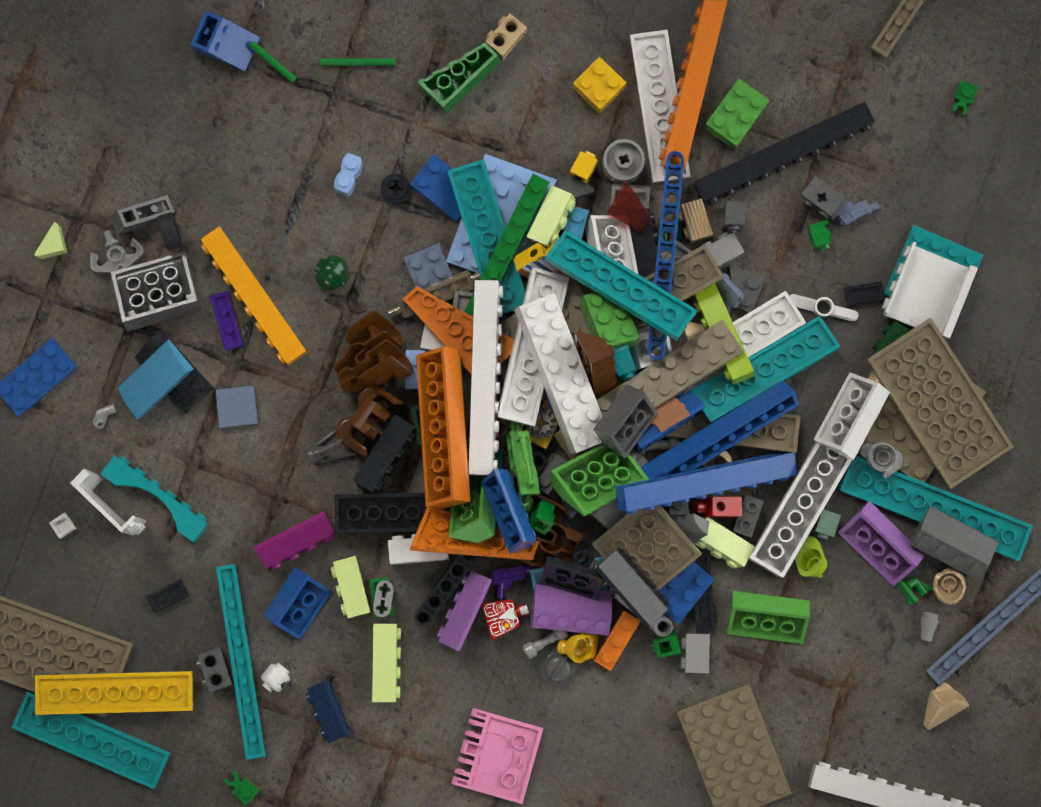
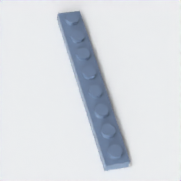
(986, 629)

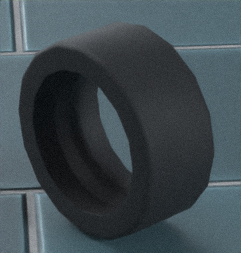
(169, 231)

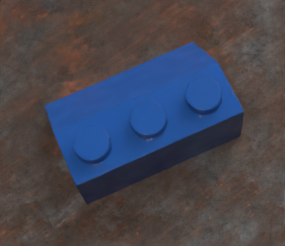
(297, 603)

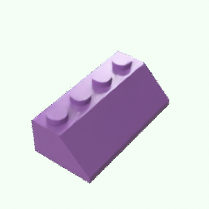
(881, 544)
(571, 612)
(464, 613)

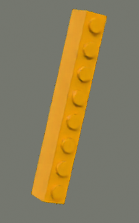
(254, 296)

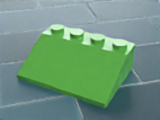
(591, 478)

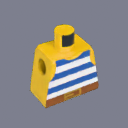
(533, 257)

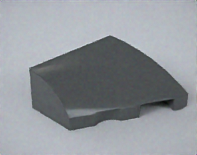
(693, 526)

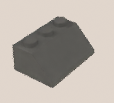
(626, 420)

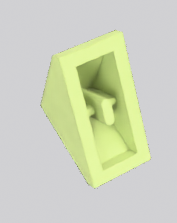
(52, 244)

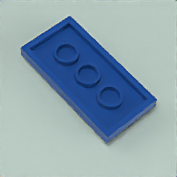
(36, 377)

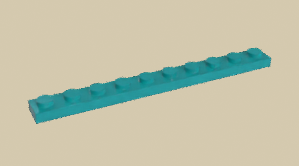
(241, 661)

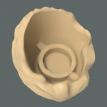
(949, 586)

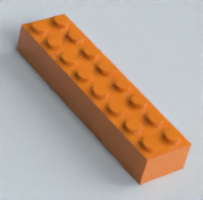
(443, 428)

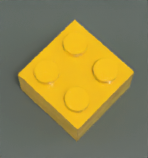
(599, 85)

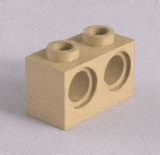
(509, 38)

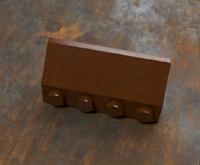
(598, 362)

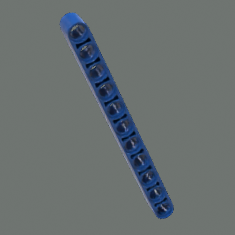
(664, 246)

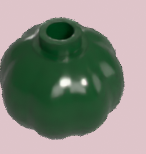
(331, 272)

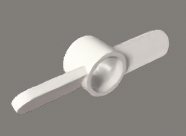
(835, 311)

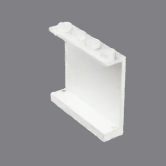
(928, 289)
(85, 483)

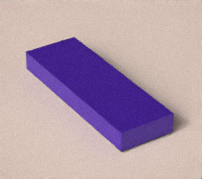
(226, 321)

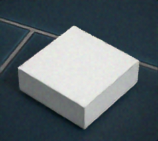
(62, 525)

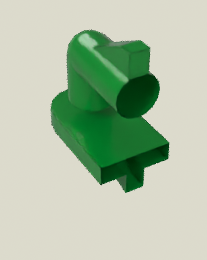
(905, 588)

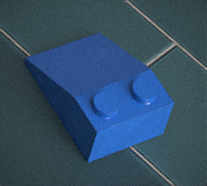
(435, 187)

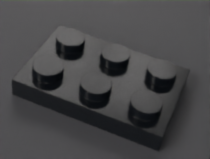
(571, 577)

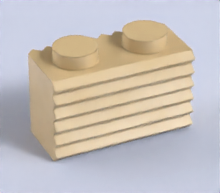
(695, 221)

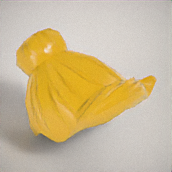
(579, 647)

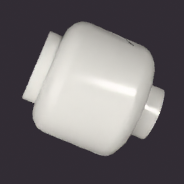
(275, 677)

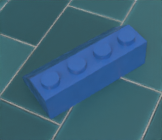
(652, 433)
(508, 510)

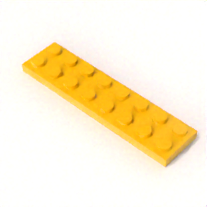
(113, 692)

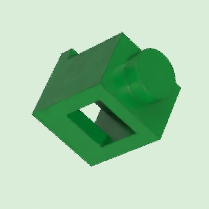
(819, 236)
(542, 517)
(669, 649)

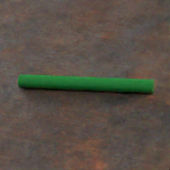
(357, 61)

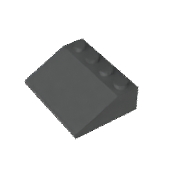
(155, 291)

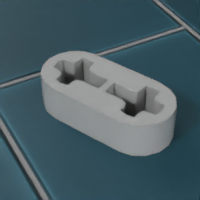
(378, 598)

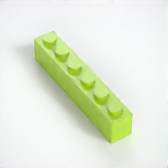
(713, 311)

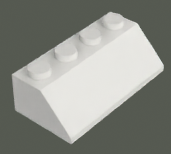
(612, 239)
(851, 415)

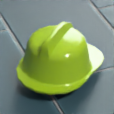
(811, 559)

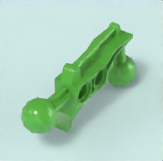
(522, 464)

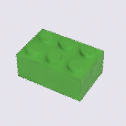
(736, 114)
(608, 321)

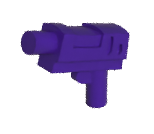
(504, 577)

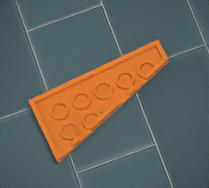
(451, 325)
(434, 537)

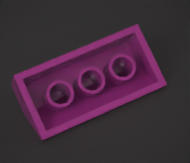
(295, 540)

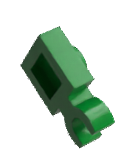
(964, 95)
(244, 789)

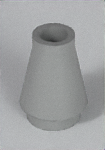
(928, 625)

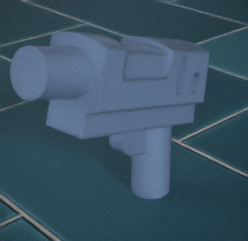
(851, 212)
(730, 293)

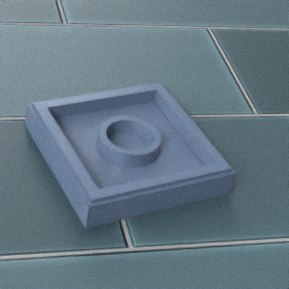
(236, 407)

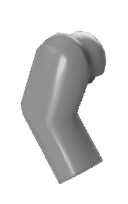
(102, 414)

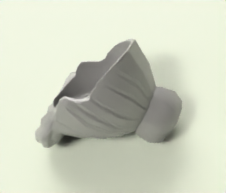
(882, 457)

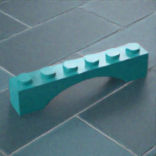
(187, 522)

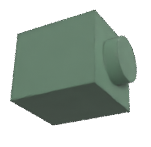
(826, 524)

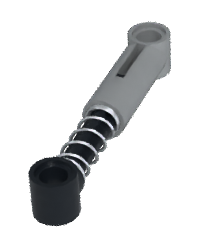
(591, 563)

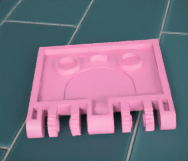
(501, 757)

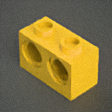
(584, 166)

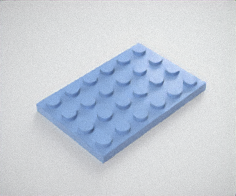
(508, 184)

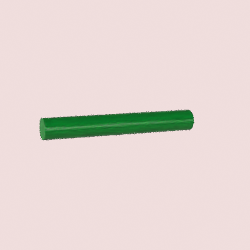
(273, 62)

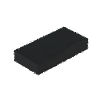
(864, 294)
(168, 596)

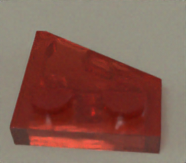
(628, 208)

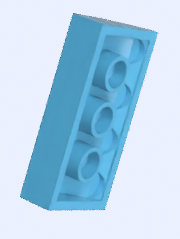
(154, 379)

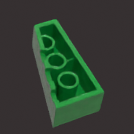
(457, 79)

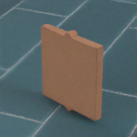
(670, 414)

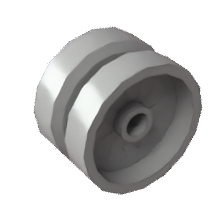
(630, 153)

